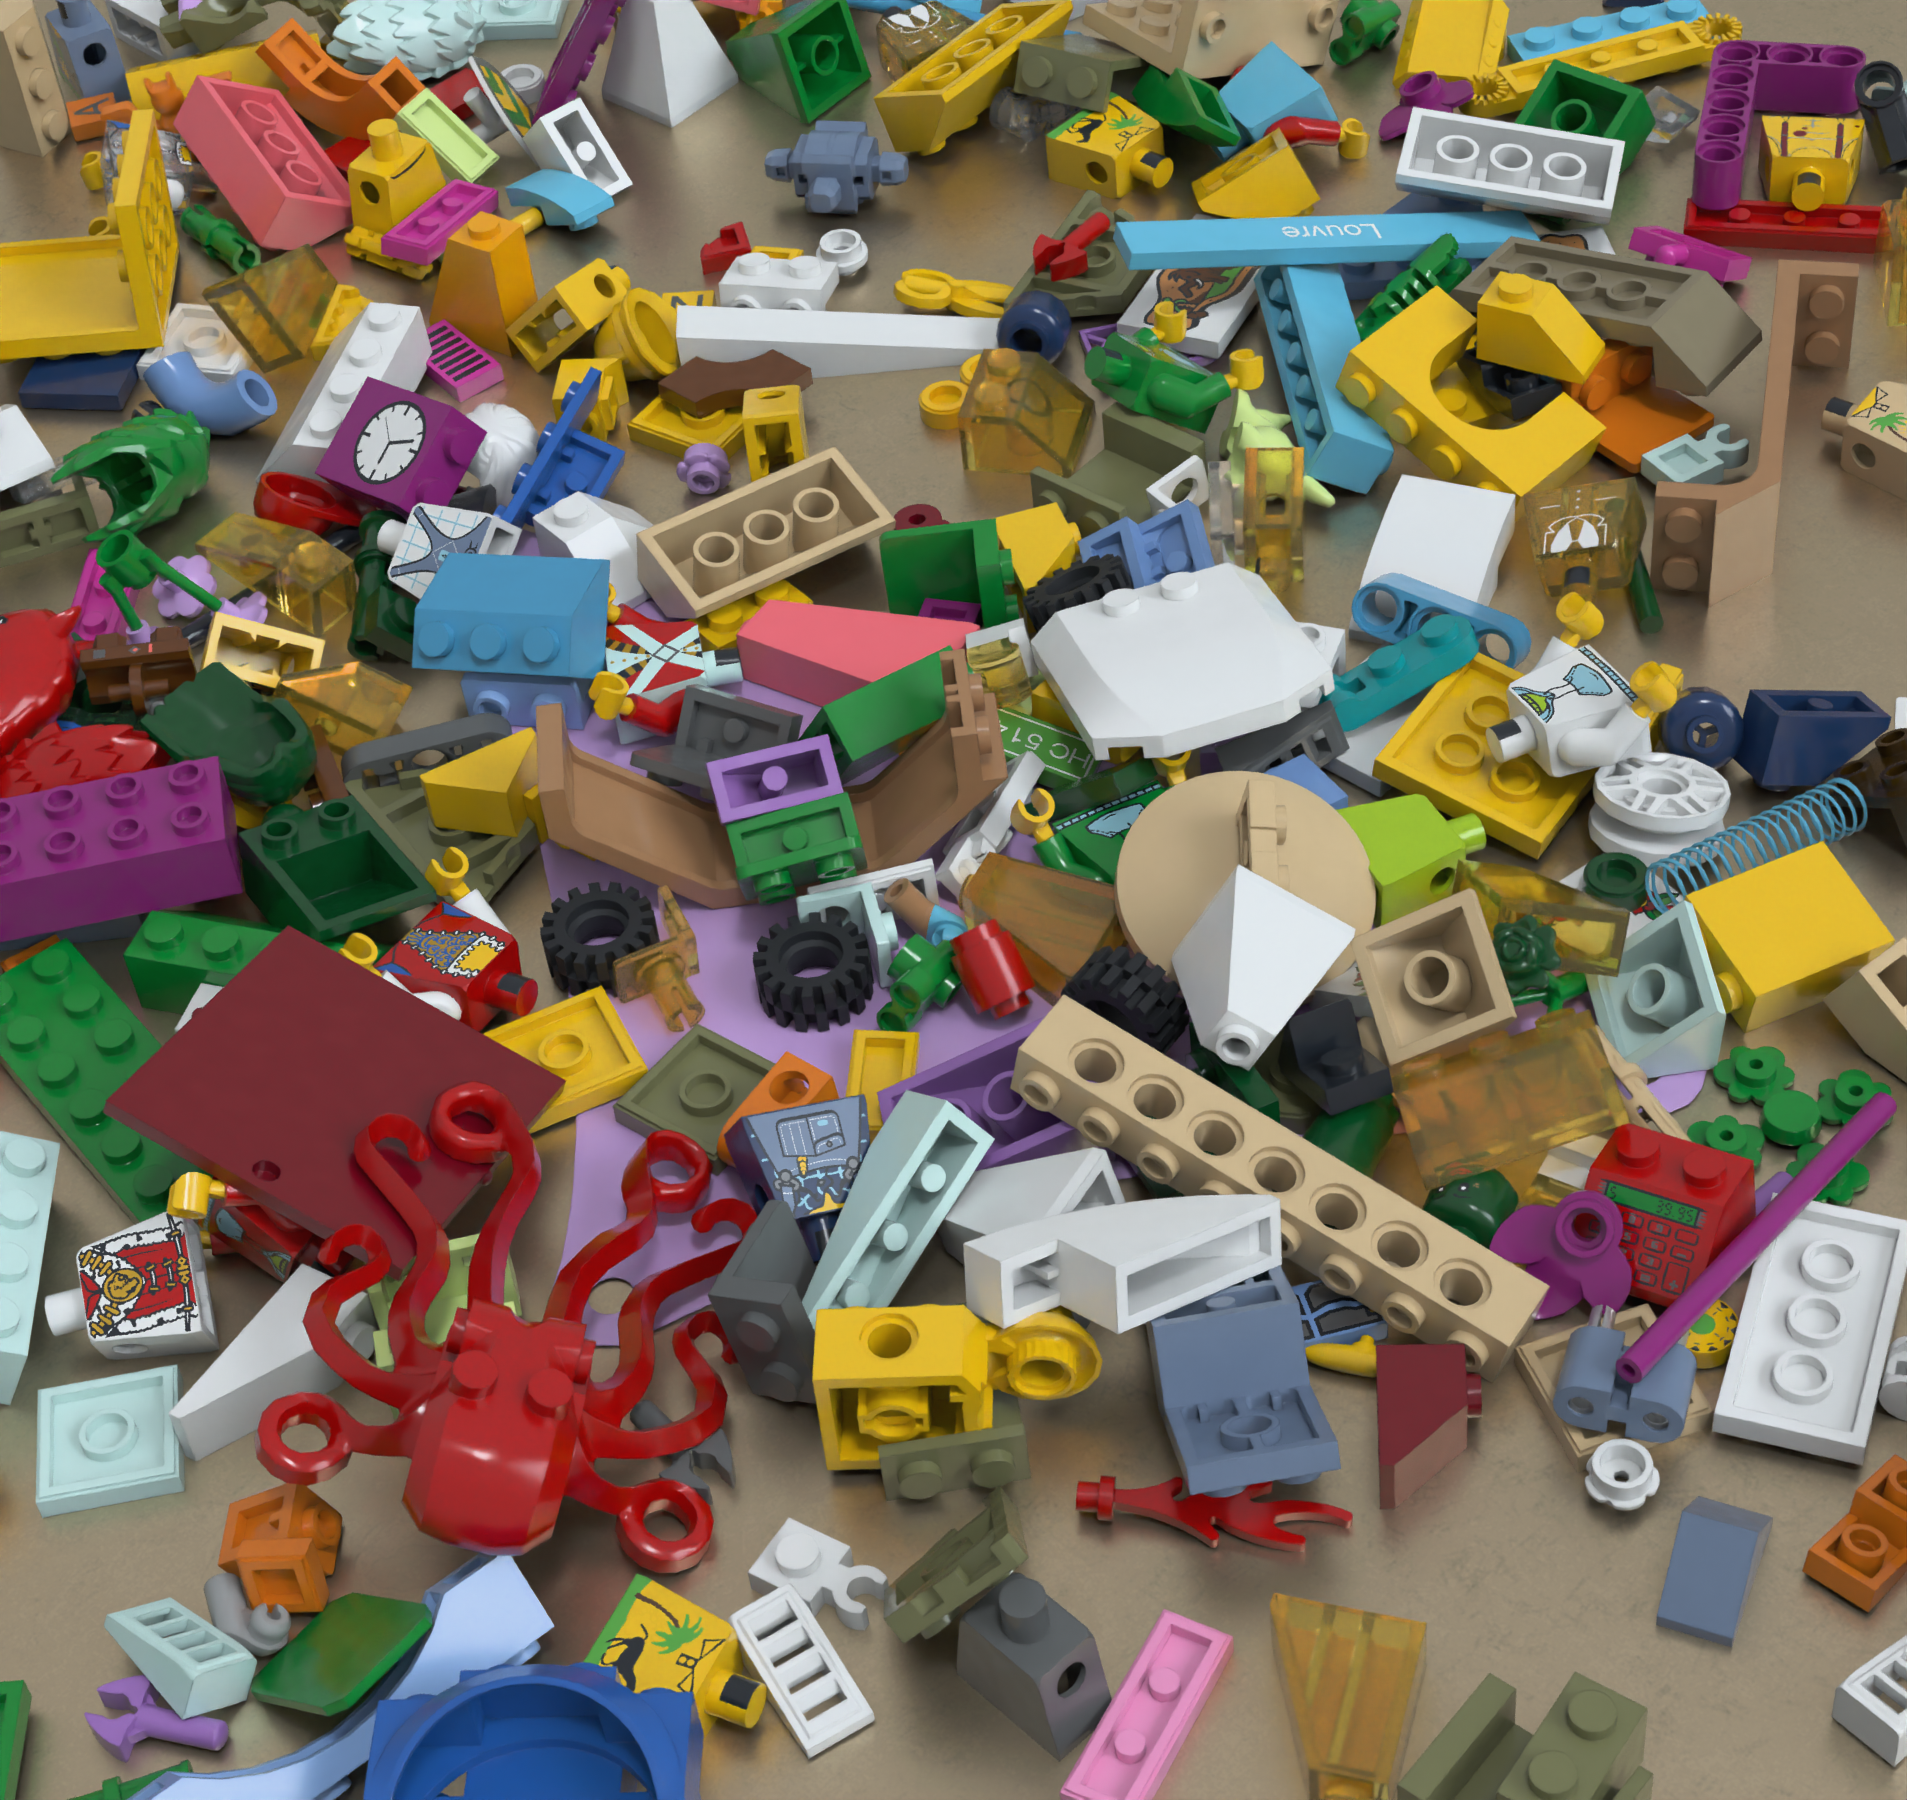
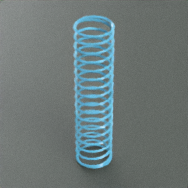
(1815, 820)

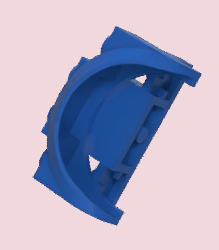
(538, 1738)

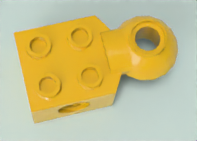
(934, 1372)

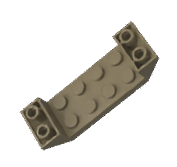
(1675, 309)

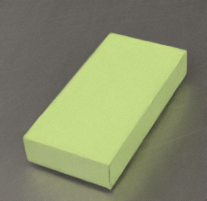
(455, 145)

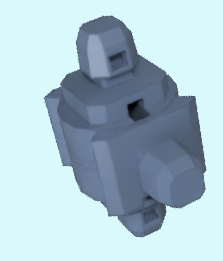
(836, 167)

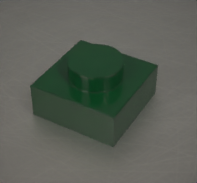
(390, 622)

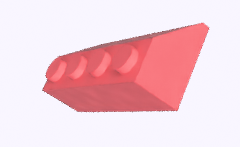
(264, 163)

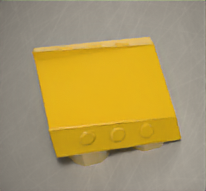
(1452, 39)

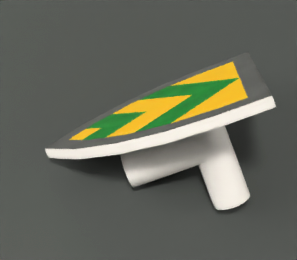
(504, 112)

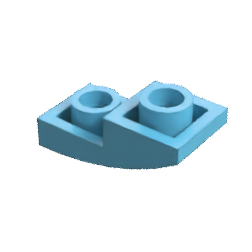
(561, 198)

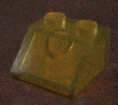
(1022, 416)

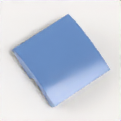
(1155, 547)

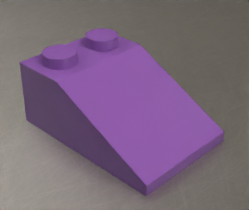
(980, 1089)

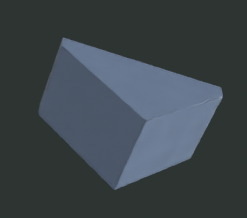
(1712, 1569)

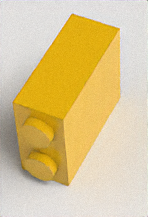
(1786, 934)

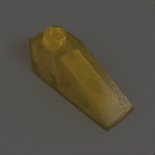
(288, 565)

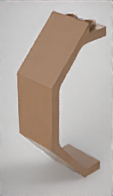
(680, 838)

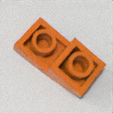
(1869, 1545)

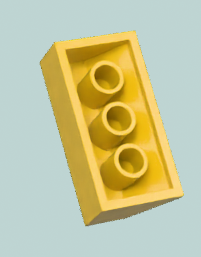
(965, 75)

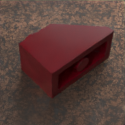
(1421, 1414)

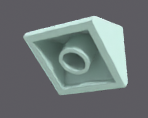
(1665, 999)

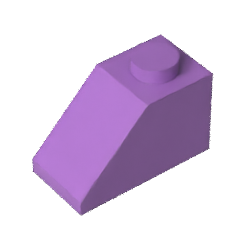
(773, 779)

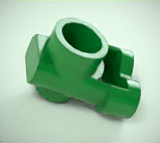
(1364, 25)
(921, 977)

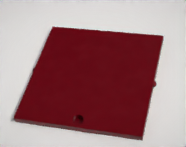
(297, 1066)

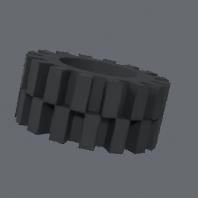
(1075, 587)
(590, 917)
(1131, 996)
(813, 997)

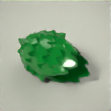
(143, 468)

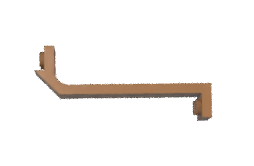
(1726, 534)

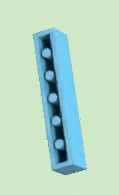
(1310, 340)

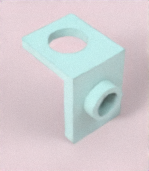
(865, 913)

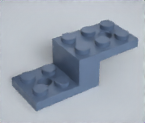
(1240, 1389)

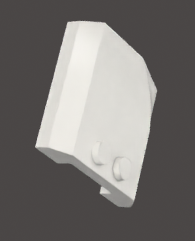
(1179, 662)

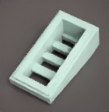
(192, 1668)

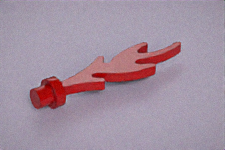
(1198, 1512)

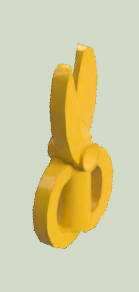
(938, 290)

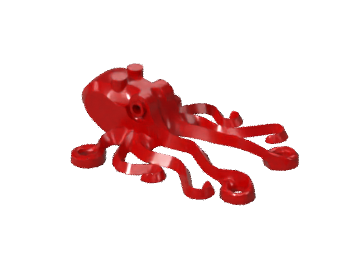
(507, 1405)

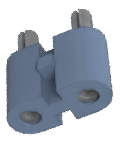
(1594, 1392)

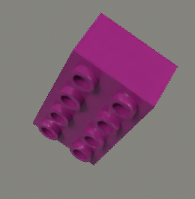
(116, 848)

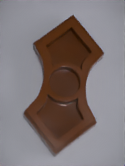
(711, 386)

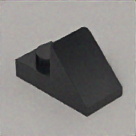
(1327, 1060)

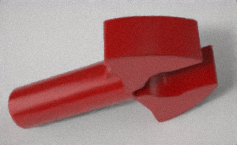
(1068, 255)

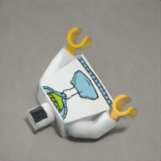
(1575, 706)

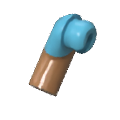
(923, 915)

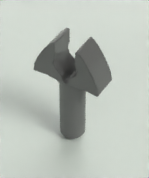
(710, 1454)

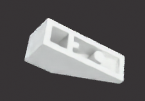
(266, 1363)

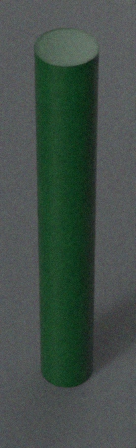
(1644, 598)

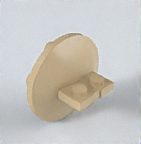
(1211, 823)

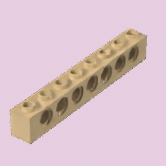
(1311, 1185)

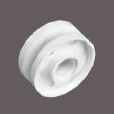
(1657, 807)

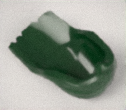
(258, 737)

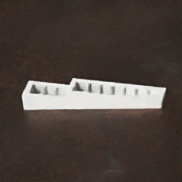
(832, 340)

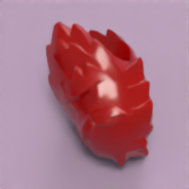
(77, 757)

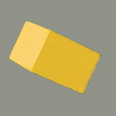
(484, 787)

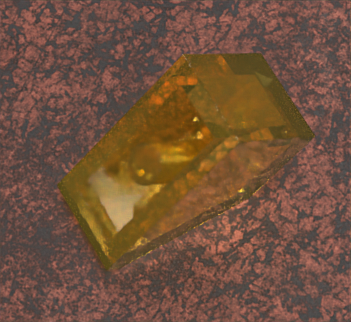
(347, 700)

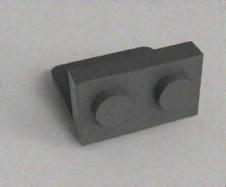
(715, 728)
(763, 1309)

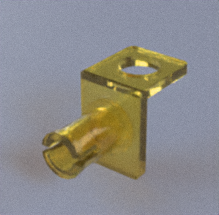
(664, 969)

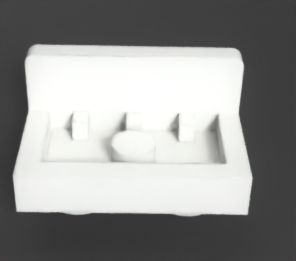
(778, 283)

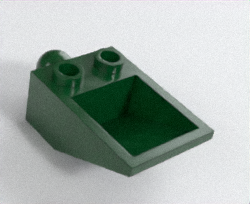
(328, 869)

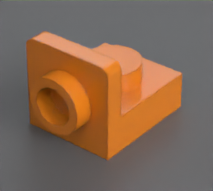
(280, 1514)

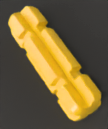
(367, 246)

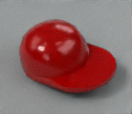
(305, 503)

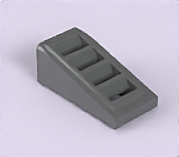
(1273, 744)

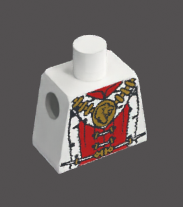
(141, 1293)

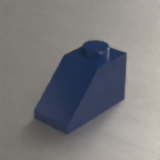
(1805, 734)

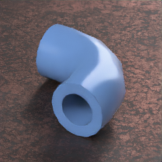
(221, 407)

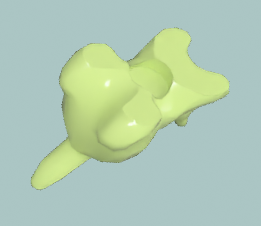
(1261, 429)

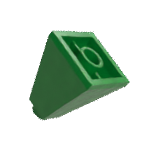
(801, 57)

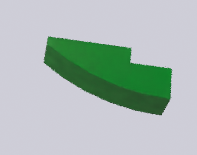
(1186, 106)

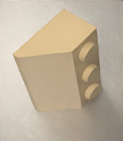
(30, 93)

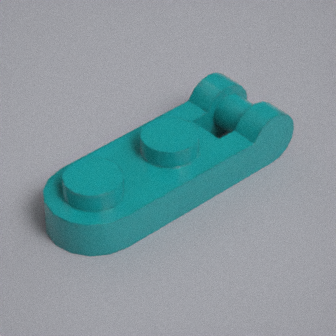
(1402, 670)

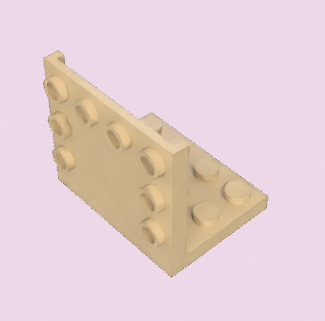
(1214, 35)

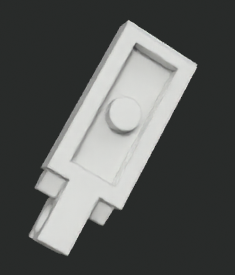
(988, 824)

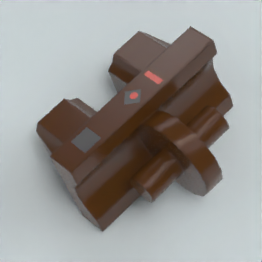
(139, 670)

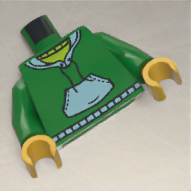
(1162, 380)
(1093, 838)

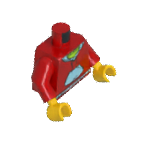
(248, 1227)

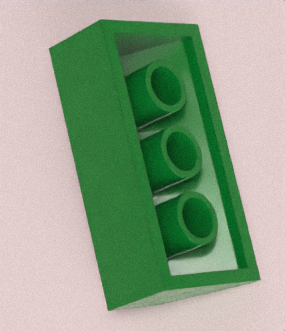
(194, 947)

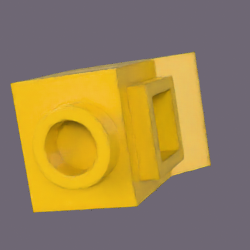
(611, 394)

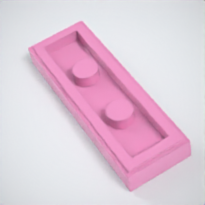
(1151, 1712)

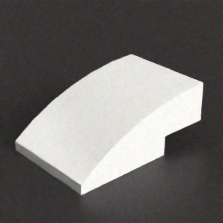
(1440, 537)

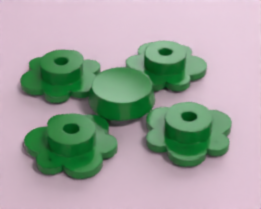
(1787, 1114)

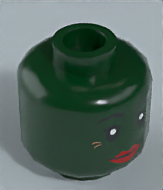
(1474, 1204)

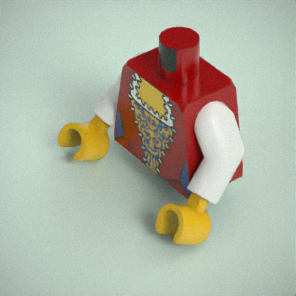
(456, 955)

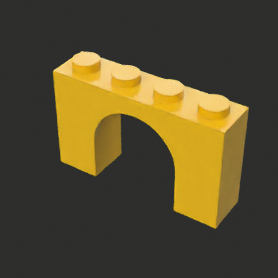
(1391, 383)

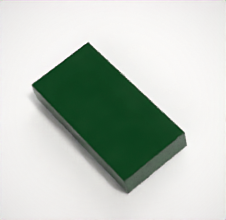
(1099, 788)

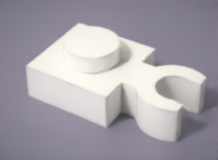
(818, 1571)

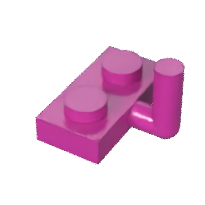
(1685, 251)

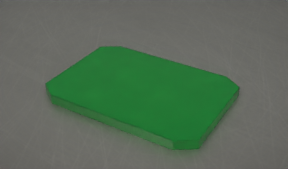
(341, 1653)

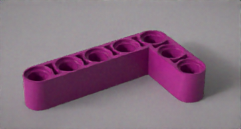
(1763, 77)

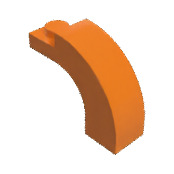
(331, 94)

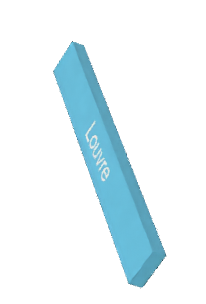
(1312, 239)

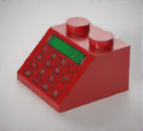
(1675, 1203)

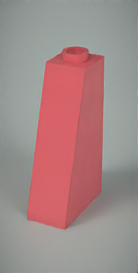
(833, 651)

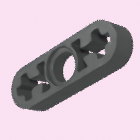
(442, 737)

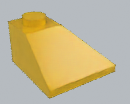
(1258, 183)

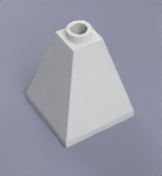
(665, 61)
(1253, 964)
(1029, 1192)

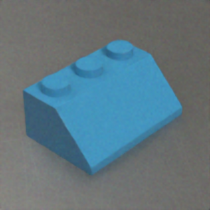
(514, 616)

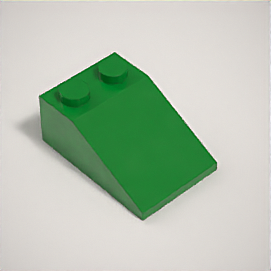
(1589, 105)

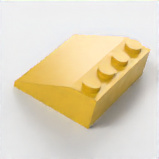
(239, 59)

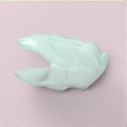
(423, 34)

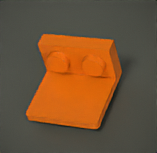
(1632, 407)

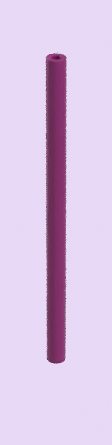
(1754, 1239)

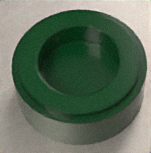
(1616, 879)

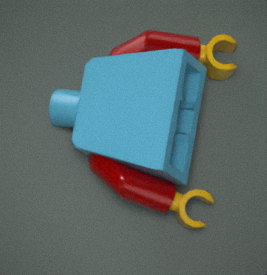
(1280, 94)

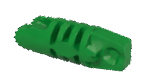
(1421, 275)

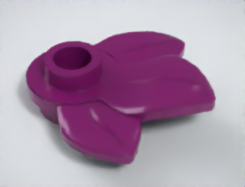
(1425, 92)
(1565, 1260)

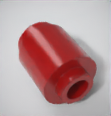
(991, 969)

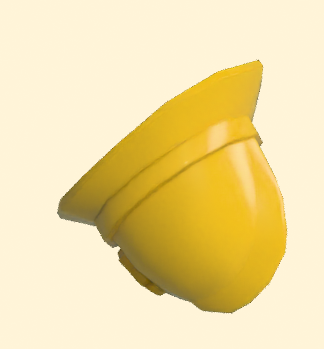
(640, 334)

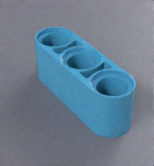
(1415, 605)

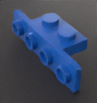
(566, 459)

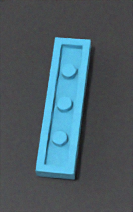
(1589, 30)

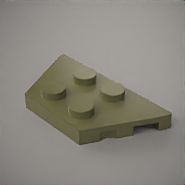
(1106, 284)
(406, 820)
(956, 1570)

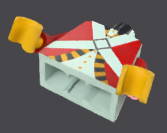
(650, 670)

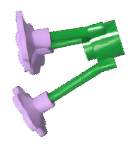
(181, 585)

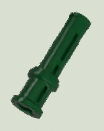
(371, 568)

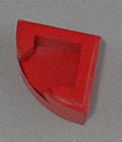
(723, 250)

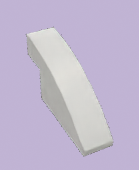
(1123, 1258)

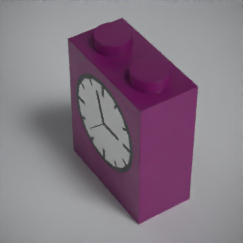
(400, 449)

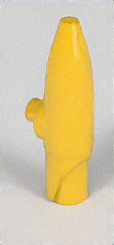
(1351, 1359)

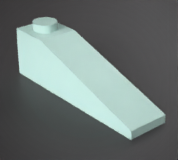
(896, 1203)

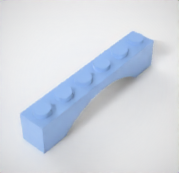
(479, 1620)

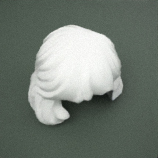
(506, 447)

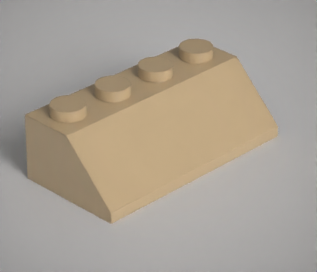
(758, 535)

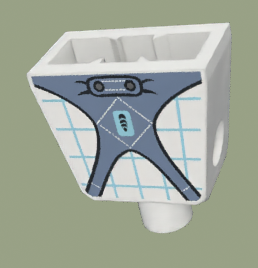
(434, 533)

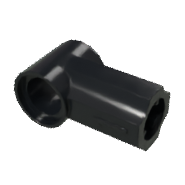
(1885, 118)

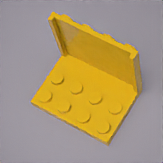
(99, 288)

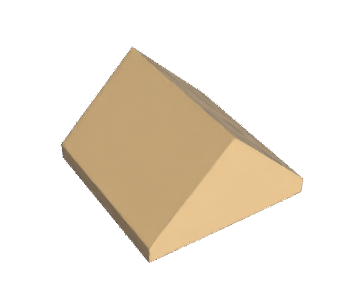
(1434, 980)

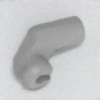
(254, 1629)

